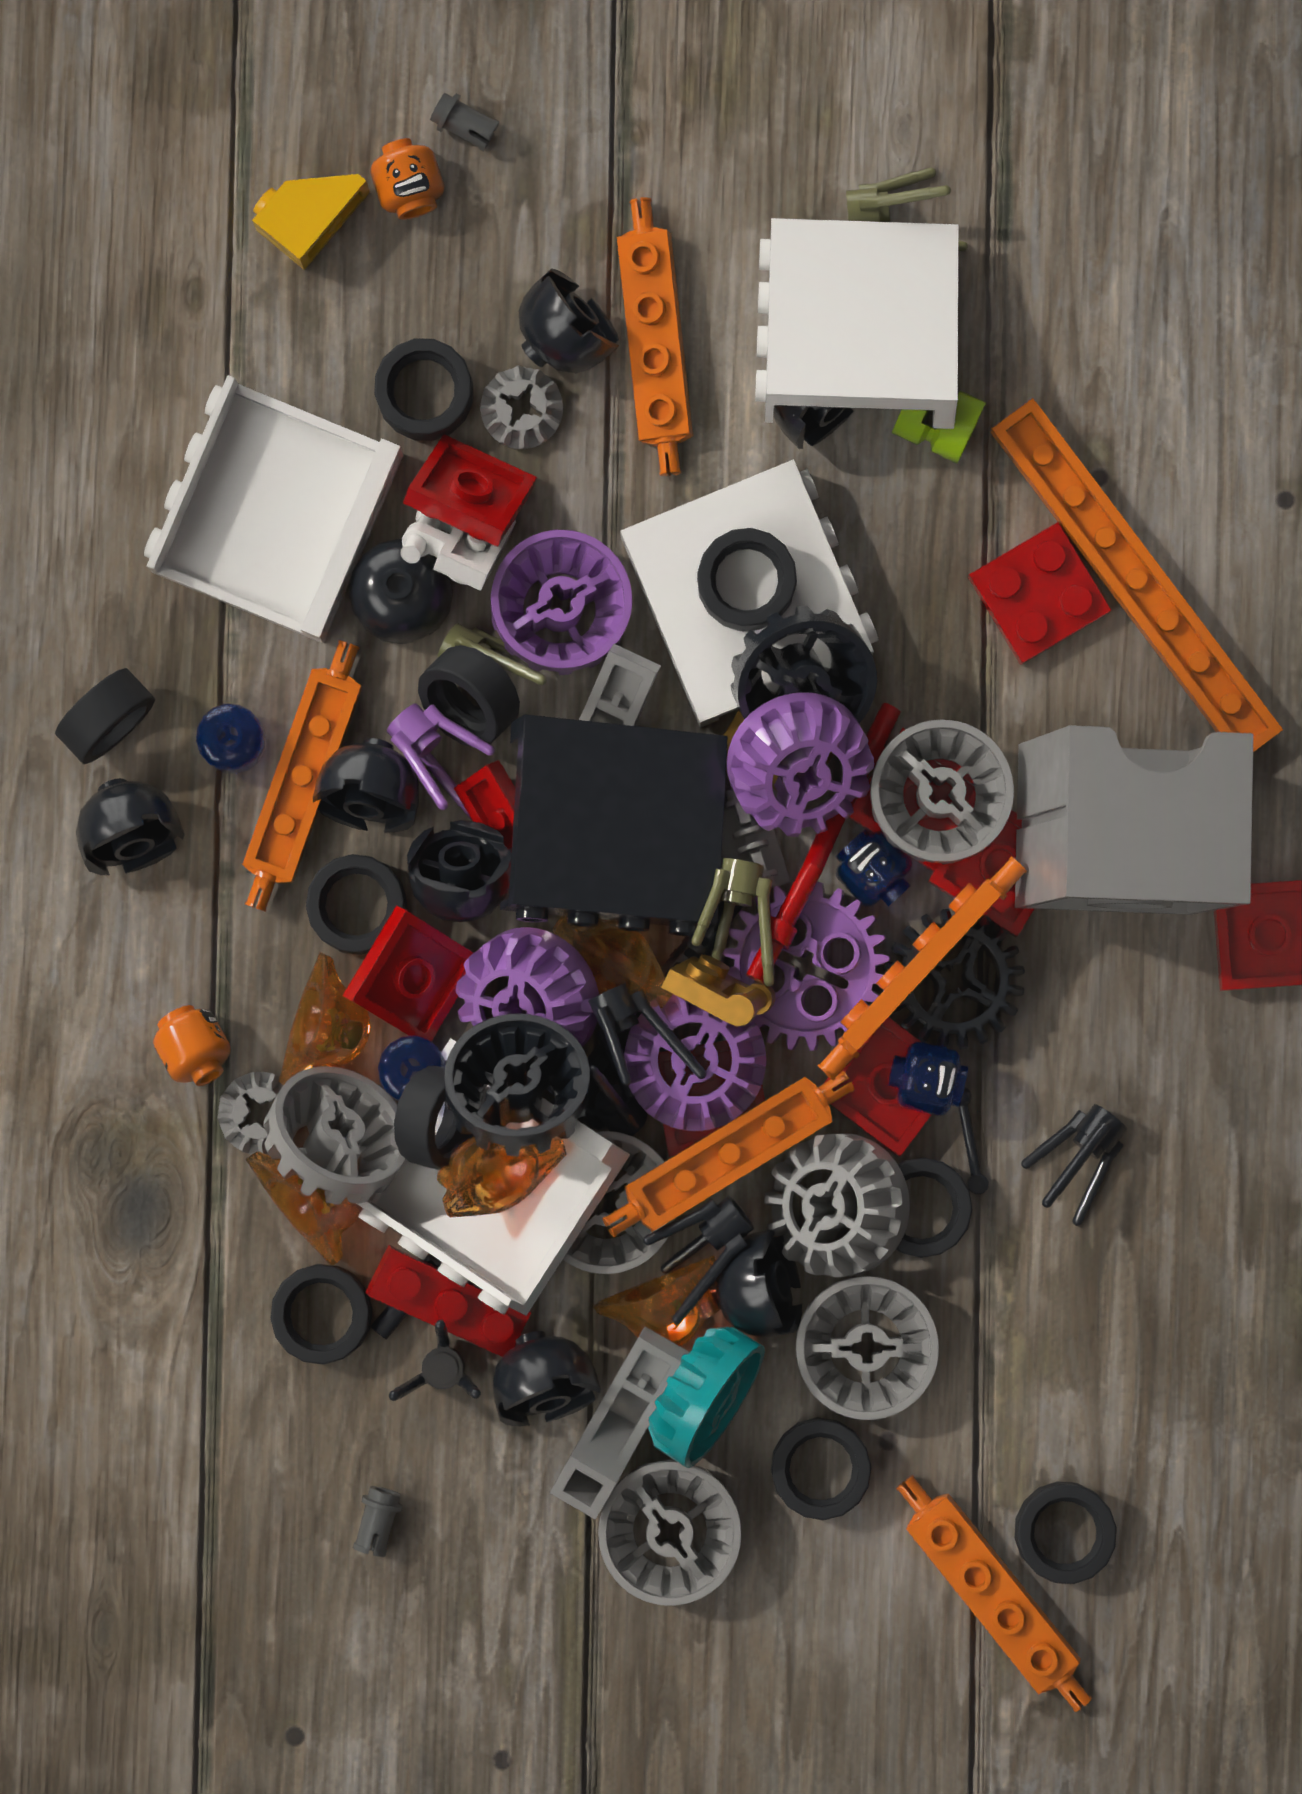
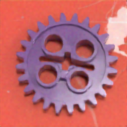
(825, 923)

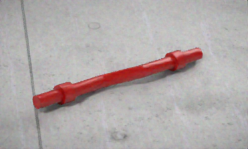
(811, 870)

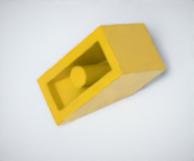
(307, 213)

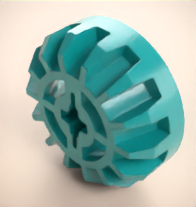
(705, 1394)

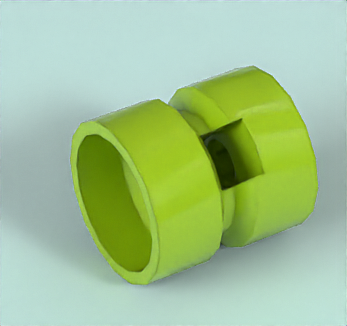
(943, 442)

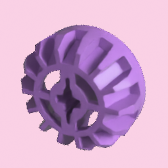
(599, 580)
(793, 740)
(544, 981)
(672, 1104)

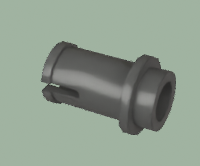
(464, 121)
(377, 1520)

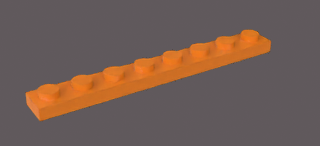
(1133, 575)

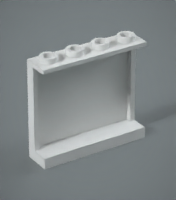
(860, 316)
(272, 509)
(667, 560)
(506, 1251)

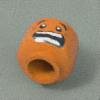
(407, 179)
(191, 1045)

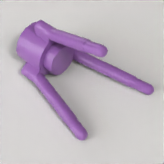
(416, 737)

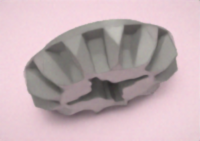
(529, 430)
(234, 1110)

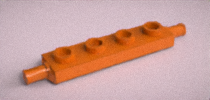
(655, 336)
(289, 805)
(932, 947)
(728, 1154)
(993, 1593)

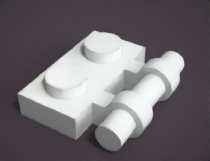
(457, 553)

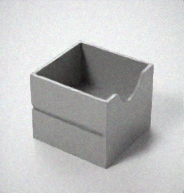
(1133, 824)

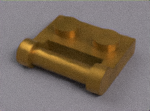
(709, 987)

